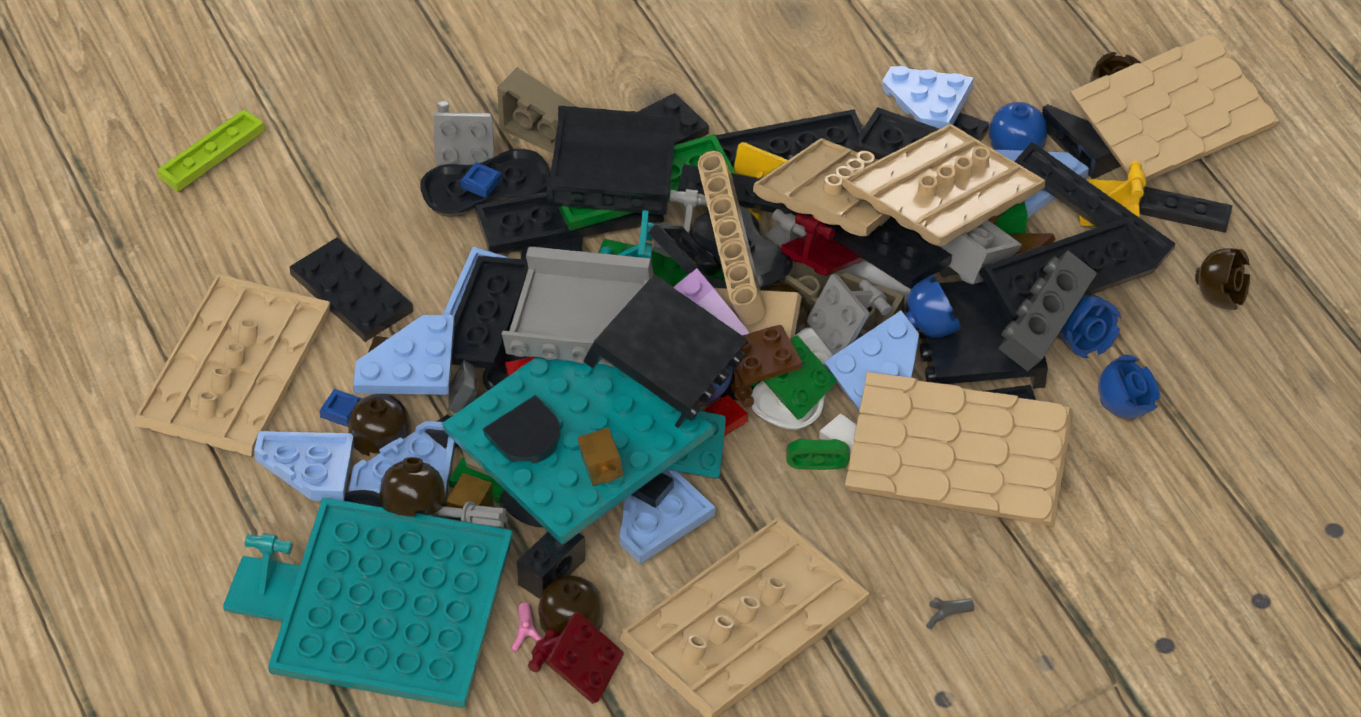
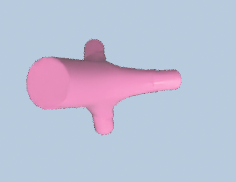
(526, 626)

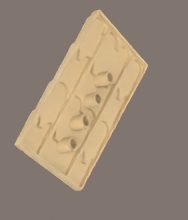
(1174, 107)
(943, 184)
(814, 186)
(233, 364)
(959, 448)
(744, 618)

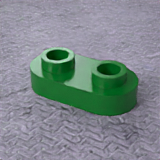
(817, 454)

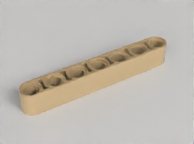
(731, 238)

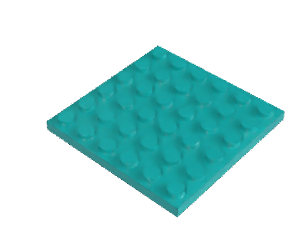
(583, 401)
(392, 603)

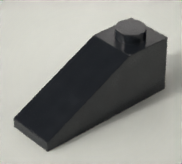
(1079, 140)

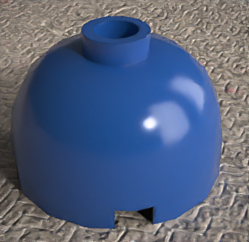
(1017, 126)
(931, 309)
(1091, 326)
(1128, 388)

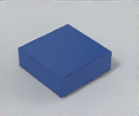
(481, 180)
(338, 407)

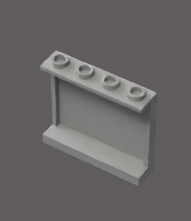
(571, 301)

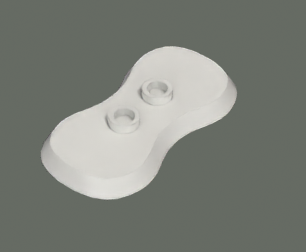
(772, 409)

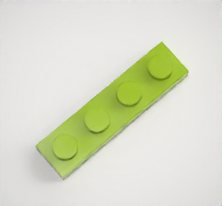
(210, 150)

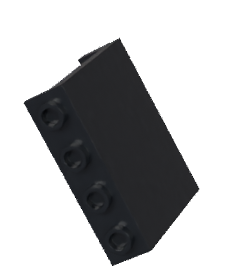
(612, 160)
(670, 347)
(973, 350)

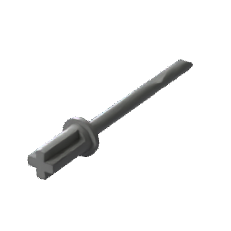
(474, 514)

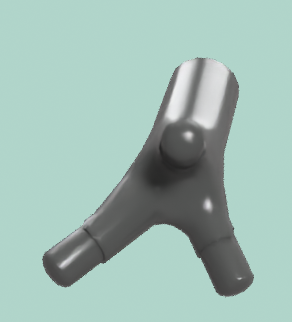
(948, 608)

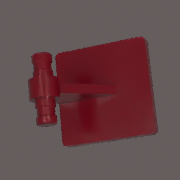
(818, 248)
(579, 656)

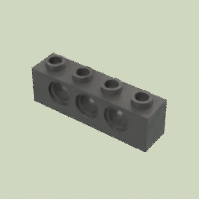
(1059, 294)

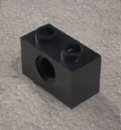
(549, 561)

